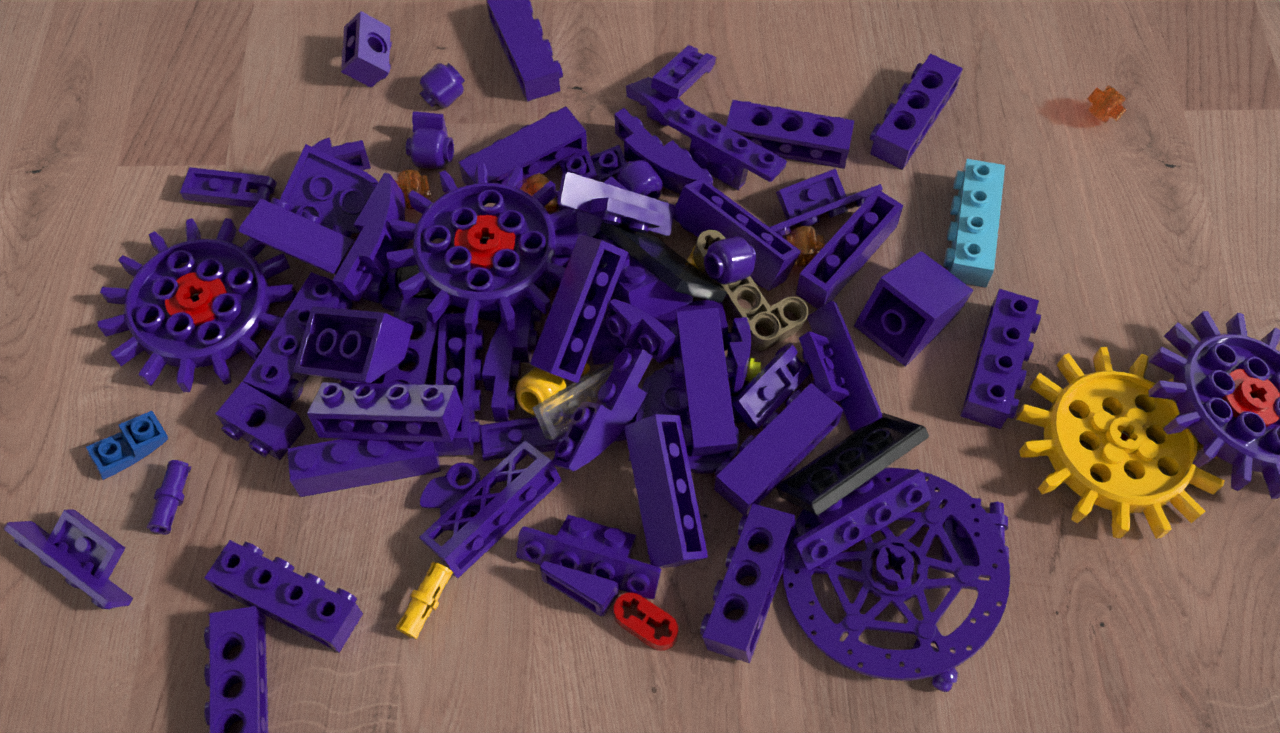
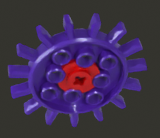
(484, 246)
(195, 302)
(1226, 396)

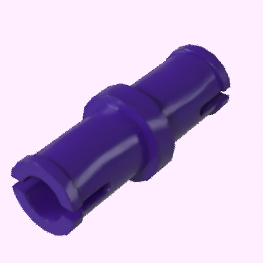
(169, 497)

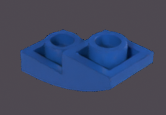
(133, 442)

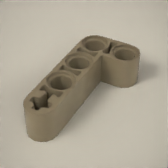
(761, 313)

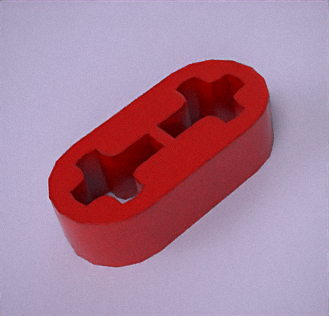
(651, 614)

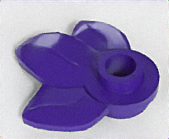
(445, 492)

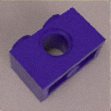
(366, 49)
(249, 406)

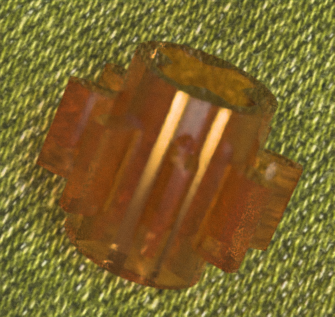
(1106, 104)
(412, 180)
(807, 242)

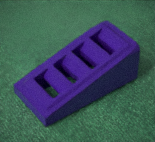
(586, 589)

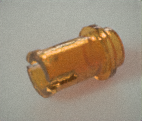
(534, 183)

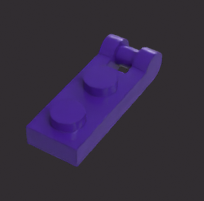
(682, 72)
(226, 187)
(771, 387)

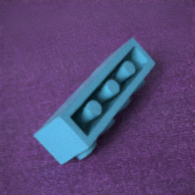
(976, 222)

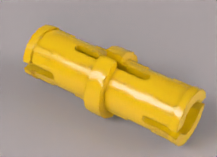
(424, 600)

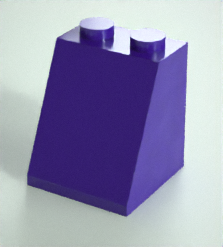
(912, 307)

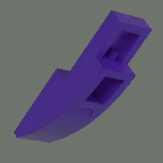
(669, 161)
(375, 239)
(505, 357)
(600, 423)

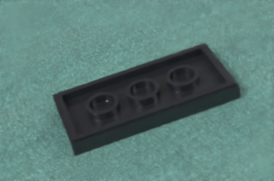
(664, 262)
(851, 463)

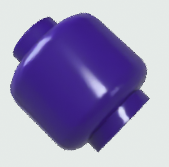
(441, 85)
(430, 148)
(640, 178)
(730, 260)

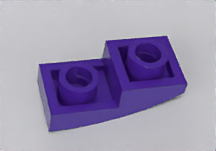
(657, 105)
(596, 167)
(634, 325)
(738, 352)

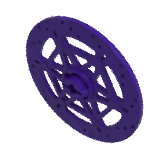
(896, 590)

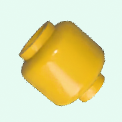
(536, 388)

